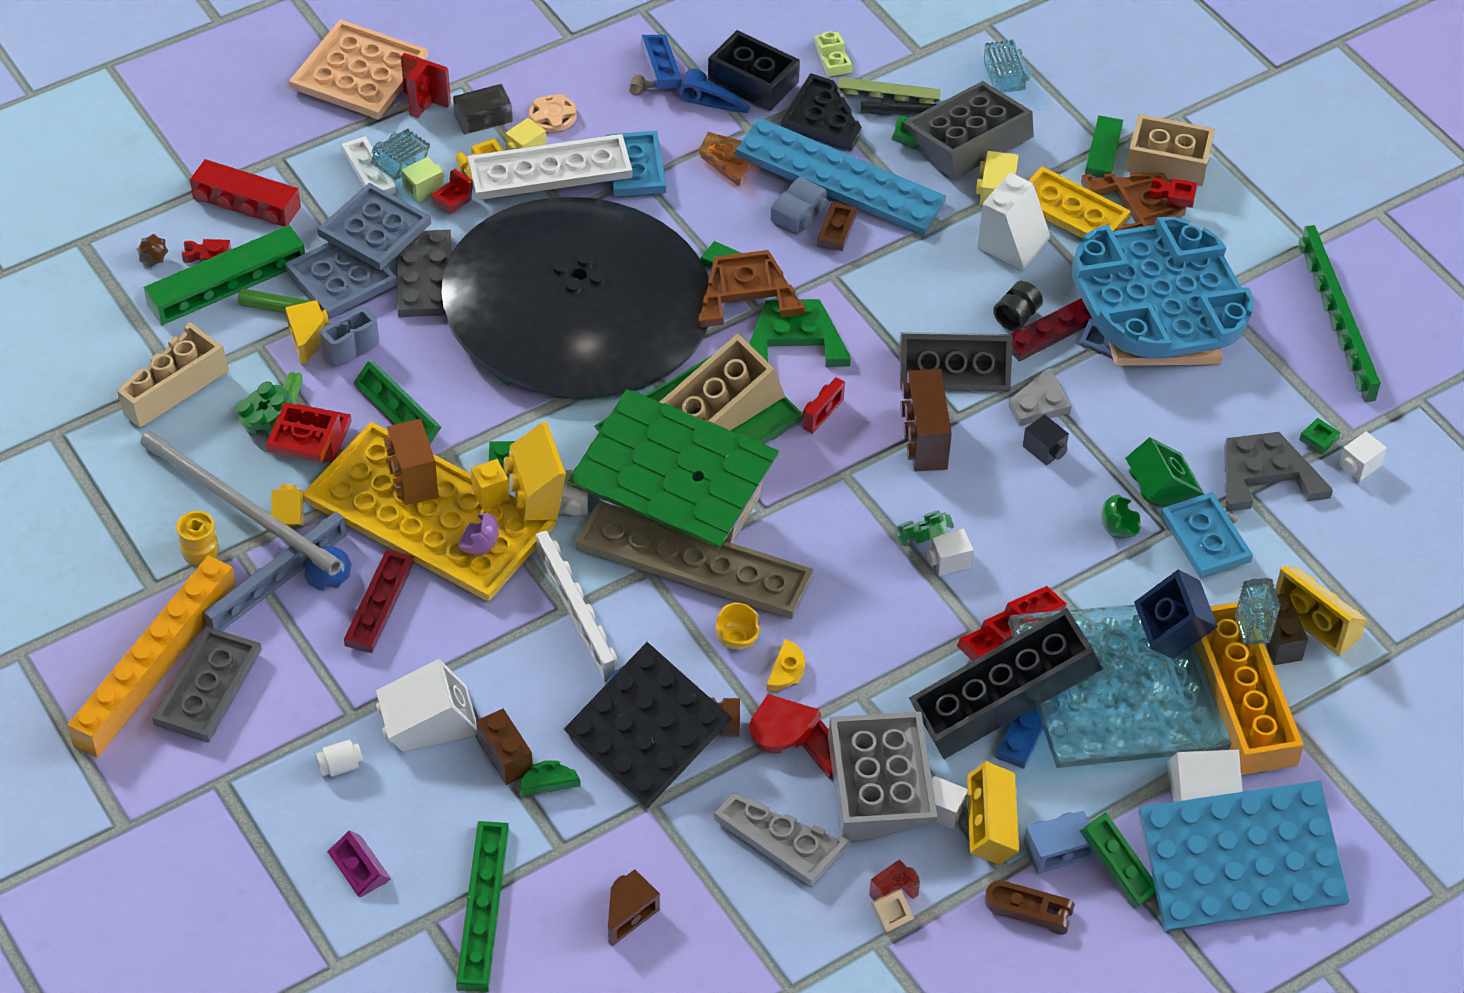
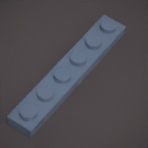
(272, 575)

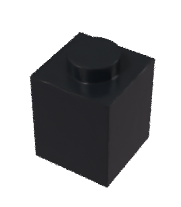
(1046, 440)

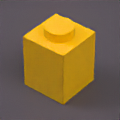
(490, 484)
(288, 505)

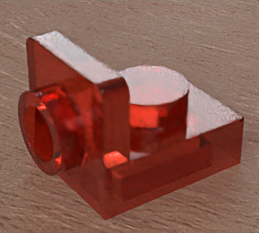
(894, 878)

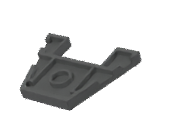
(1267, 460)

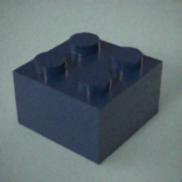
(1175, 614)

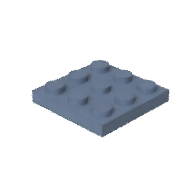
(374, 226)
(338, 278)

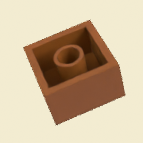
(411, 462)

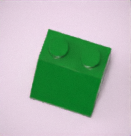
(1162, 474)

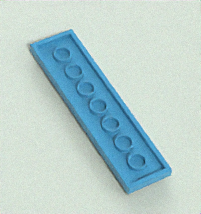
(841, 175)

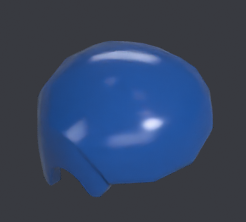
(320, 579)

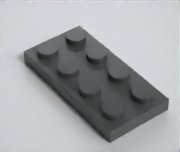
(421, 274)
(207, 684)

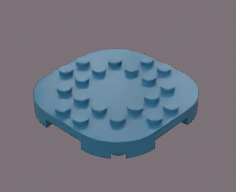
(1161, 288)

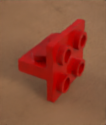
(424, 84)

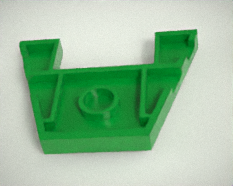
(804, 330)

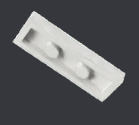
(359, 156)

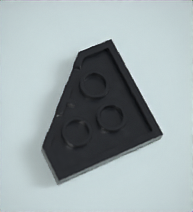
(822, 114)

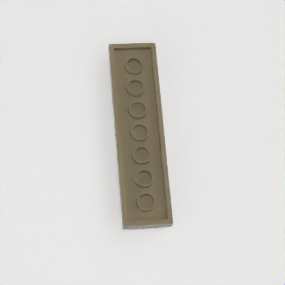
(727, 571)

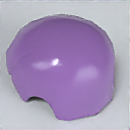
(480, 537)

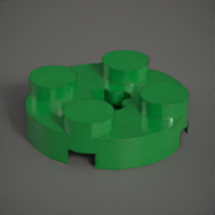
(252, 408)
(931, 527)

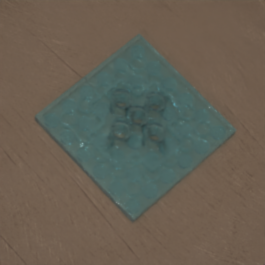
(1136, 704)

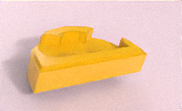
(788, 667)

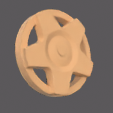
(553, 111)

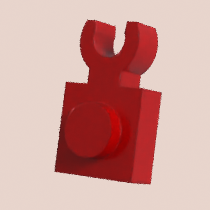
(1177, 192)
(204, 251)

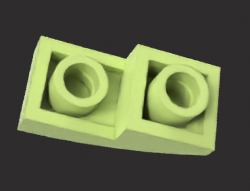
(832, 53)

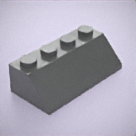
(965, 359)

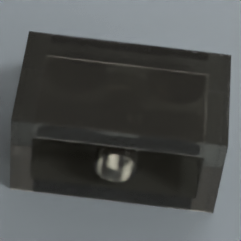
(482, 109)

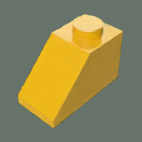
(305, 325)

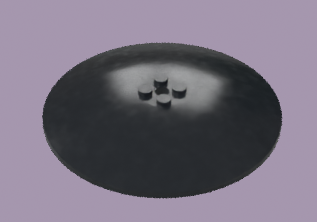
(537, 326)

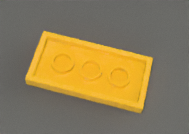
(1075, 206)

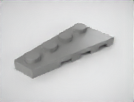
(792, 845)

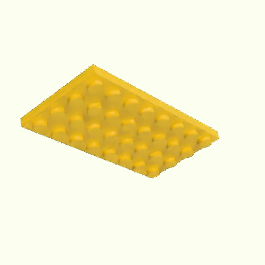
(430, 530)

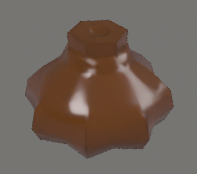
(152, 250)

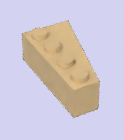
(173, 376)

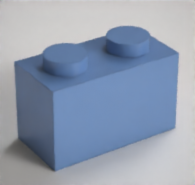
(1057, 842)

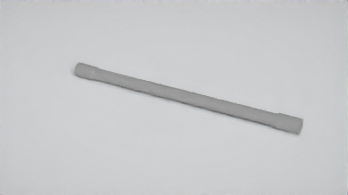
(318, 556)

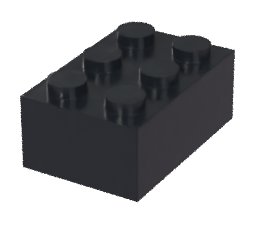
(753, 70)

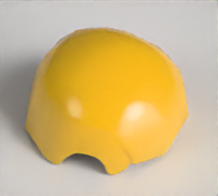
(737, 626)

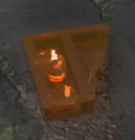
(720, 153)

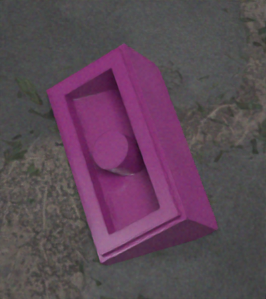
(358, 864)

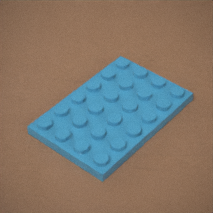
(1243, 855)

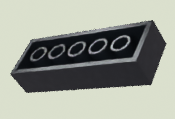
(1006, 683)

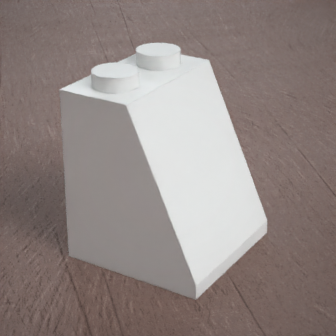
(1013, 222)
(426, 708)
(1204, 774)

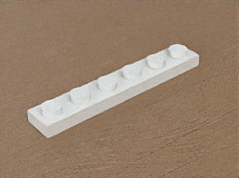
(572, 597)

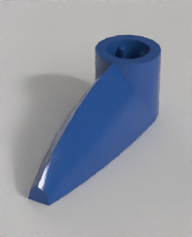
(702, 92)

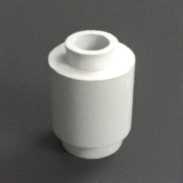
(339, 758)

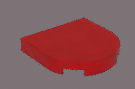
(782, 724)

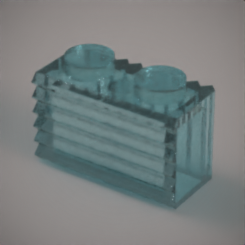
(1005, 66)
(399, 152)
(1257, 611)

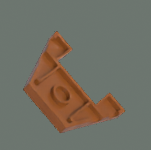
(1134, 194)
(747, 278)

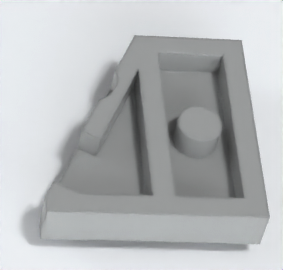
(1038, 398)

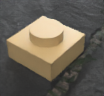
(892, 910)

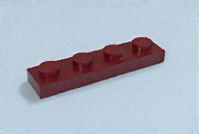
(1050, 329)
(378, 601)

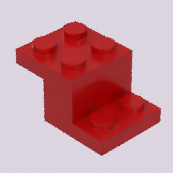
(308, 433)

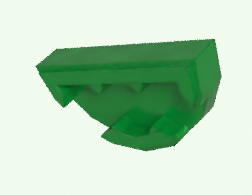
(548, 777)

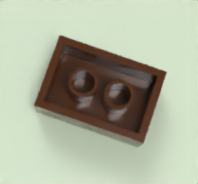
(926, 419)

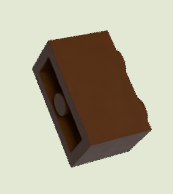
(504, 746)

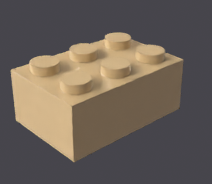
(1170, 148)

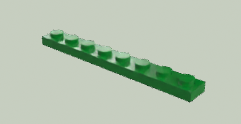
(1341, 317)

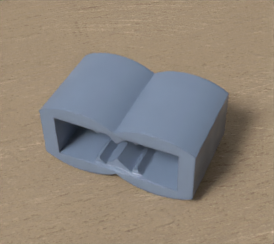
(799, 205)
(349, 336)

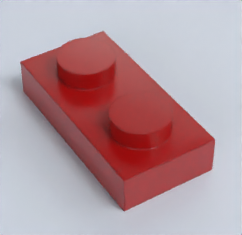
(827, 401)

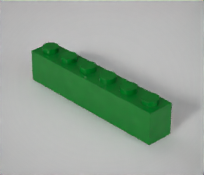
(223, 275)

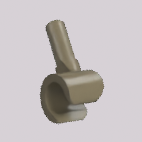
(638, 83)

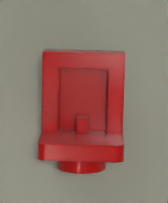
(454, 193)

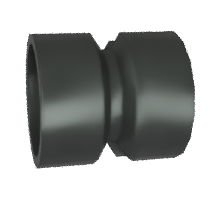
(1018, 305)

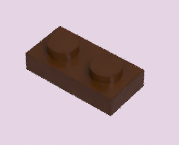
(837, 226)

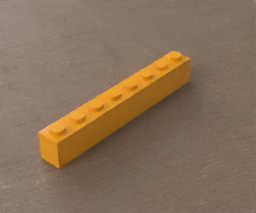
(150, 658)

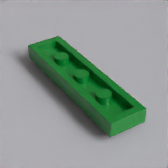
(393, 399)

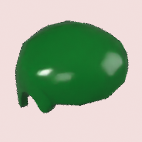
(1119, 519)

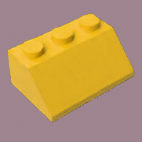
(536, 474)
(1321, 611)

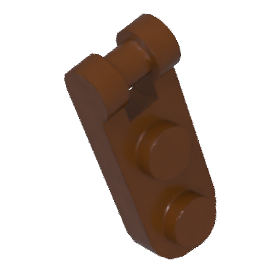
(1029, 905)

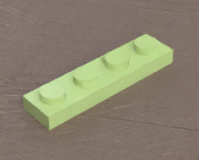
(878, 89)

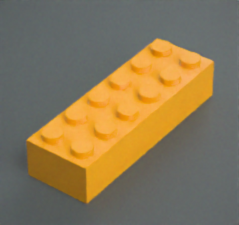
(1248, 697)

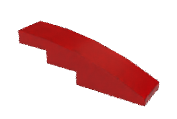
(996, 629)

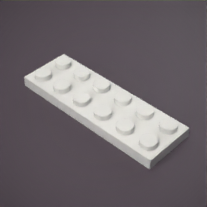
(549, 166)

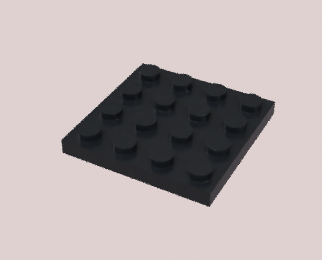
(647, 724)

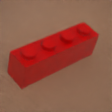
(245, 193)

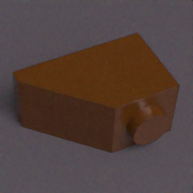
(630, 905)

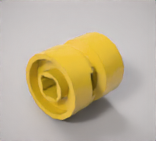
(197, 537)

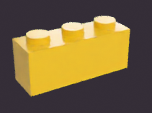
(992, 813)

